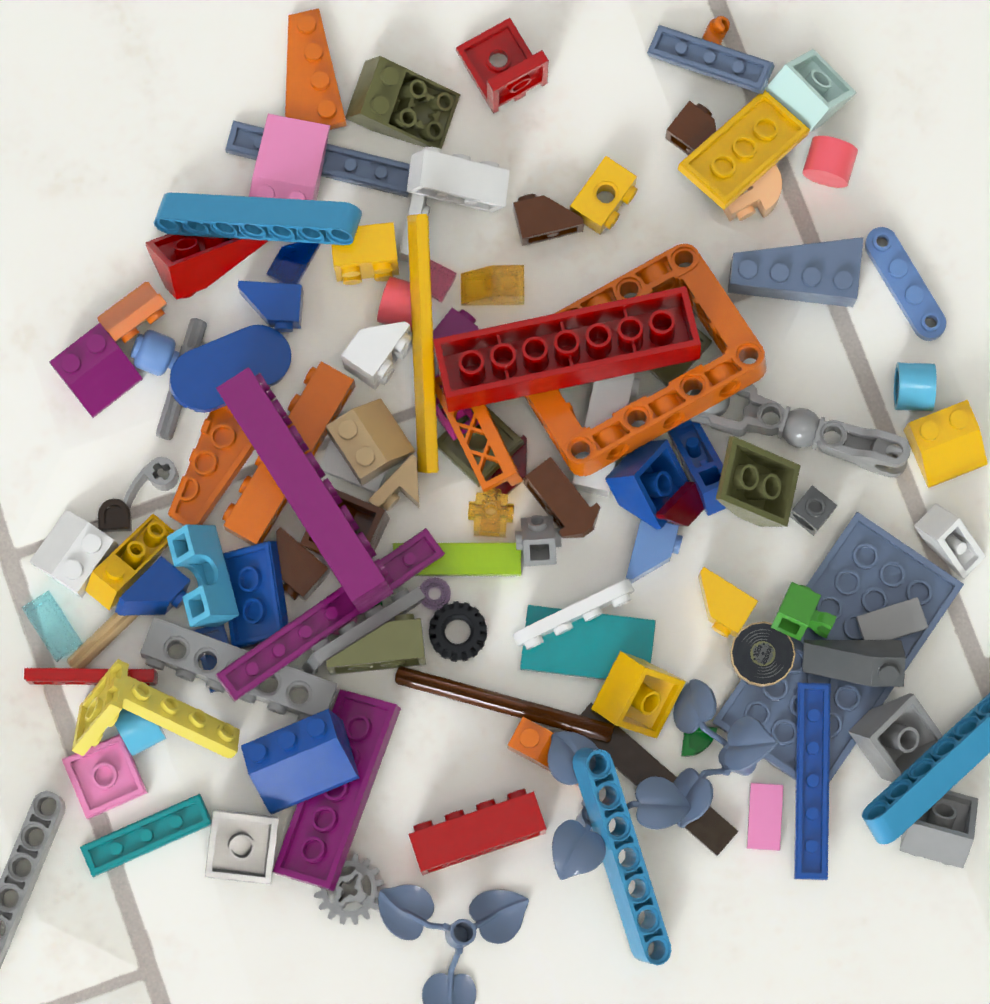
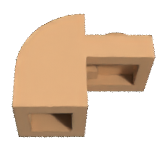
(761, 195)

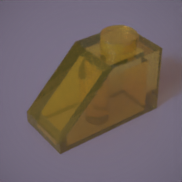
(493, 286)

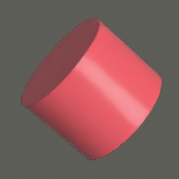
(830, 161)
(395, 302)

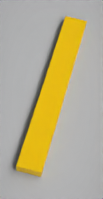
(423, 343)

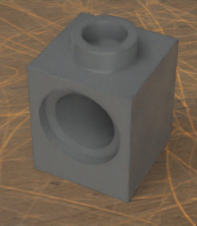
(813, 510)

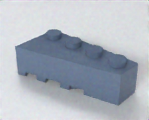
(803, 273)

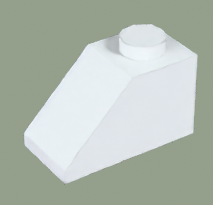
(950, 540)

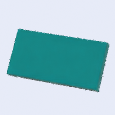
(589, 646)

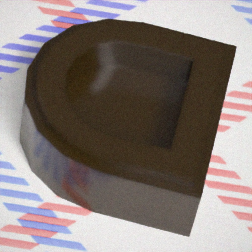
(114, 516)

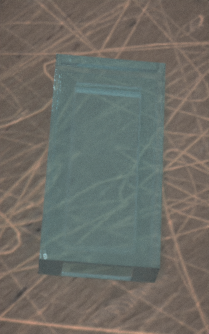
(52, 626)

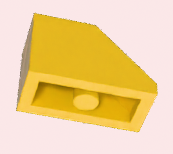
(724, 603)

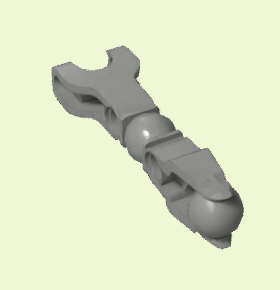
(804, 428)

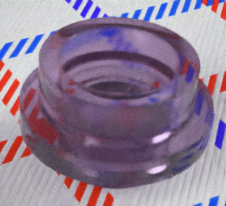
(442, 586)

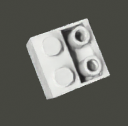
(375, 352)

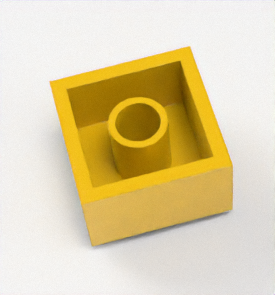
(369, 256)

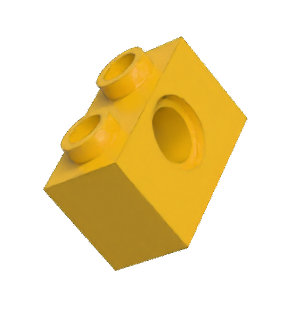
(610, 178)

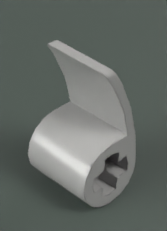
(150, 473)

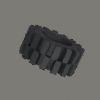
(452, 612)

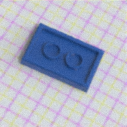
(257, 592)

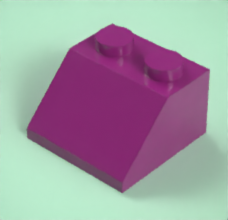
(96, 370)

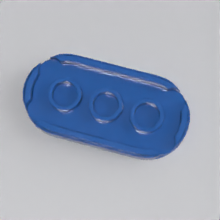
(208, 366)

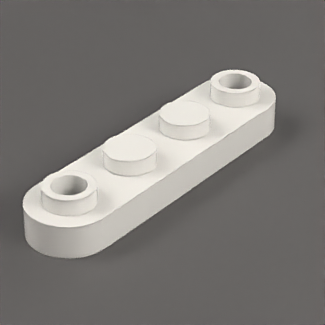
(562, 620)

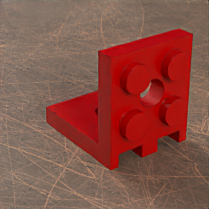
(512, 80)

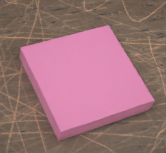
(104, 777)

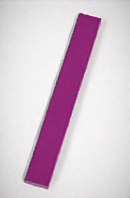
(321, 621)

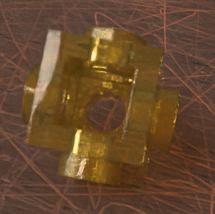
(494, 524)

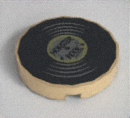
(762, 654)

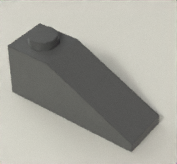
(857, 661)

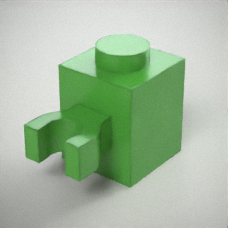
(799, 612)

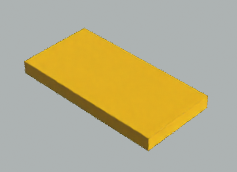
(743, 149)

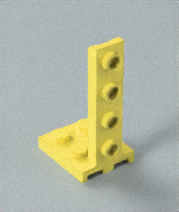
(120, 691)

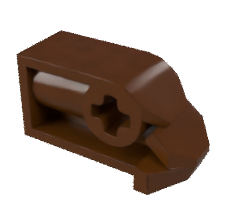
(561, 500)

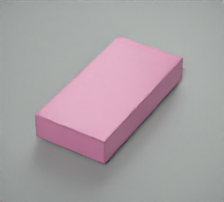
(765, 816)

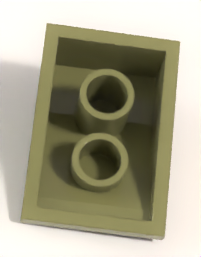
(757, 484)
(387, 647)

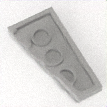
(351, 633)

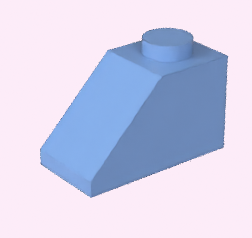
(652, 549)

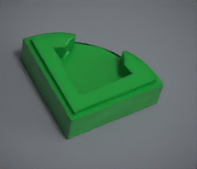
(696, 742)

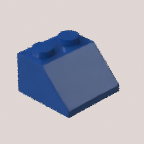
(647, 480)

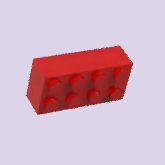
(477, 832)

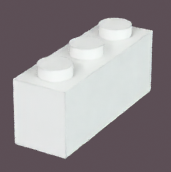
(458, 179)

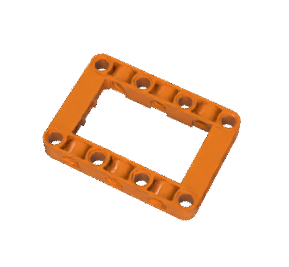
(671, 404)

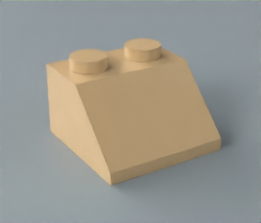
(369, 440)

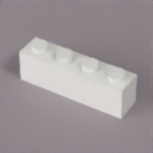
(606, 398)

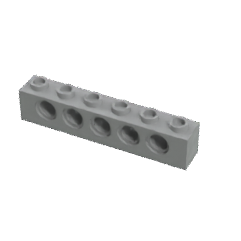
(165, 634)

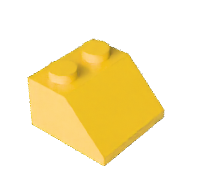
(946, 443)
(637, 695)

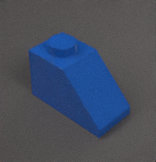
(275, 303)
(154, 591)

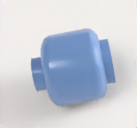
(154, 352)

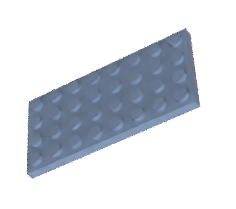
(858, 576)

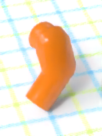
(716, 30)

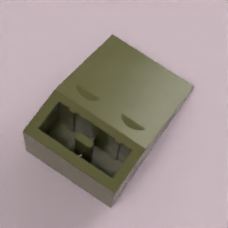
(402, 104)

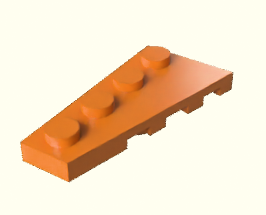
(310, 76)
(212, 467)

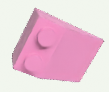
(290, 159)

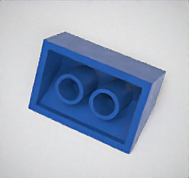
(300, 761)

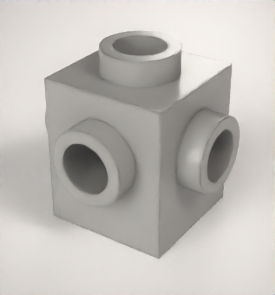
(538, 540)

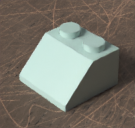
(810, 89)

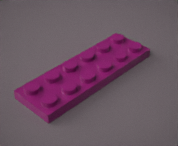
(327, 823)

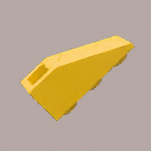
(128, 562)

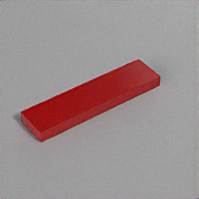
(82, 676)

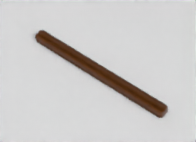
(504, 704)

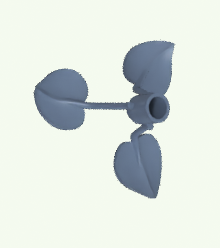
(745, 747)
(574, 843)
(496, 914)

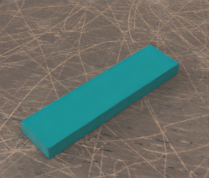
(146, 835)

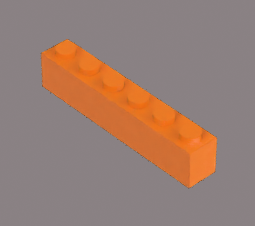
(310, 413)

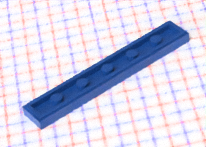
(812, 781)

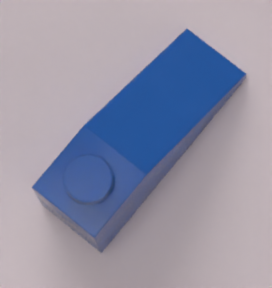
(699, 462)

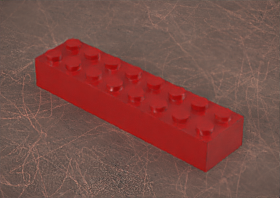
(567, 349)

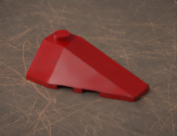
(196, 262)

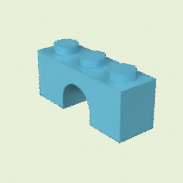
(201, 552)

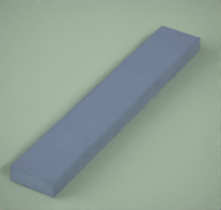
(339, 162)

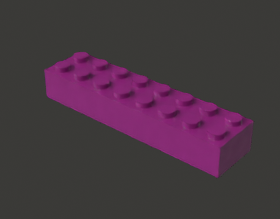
(302, 486)

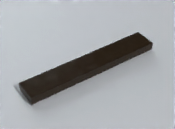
(639, 764)

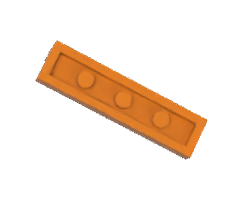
(494, 442)

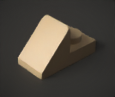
(404, 480)

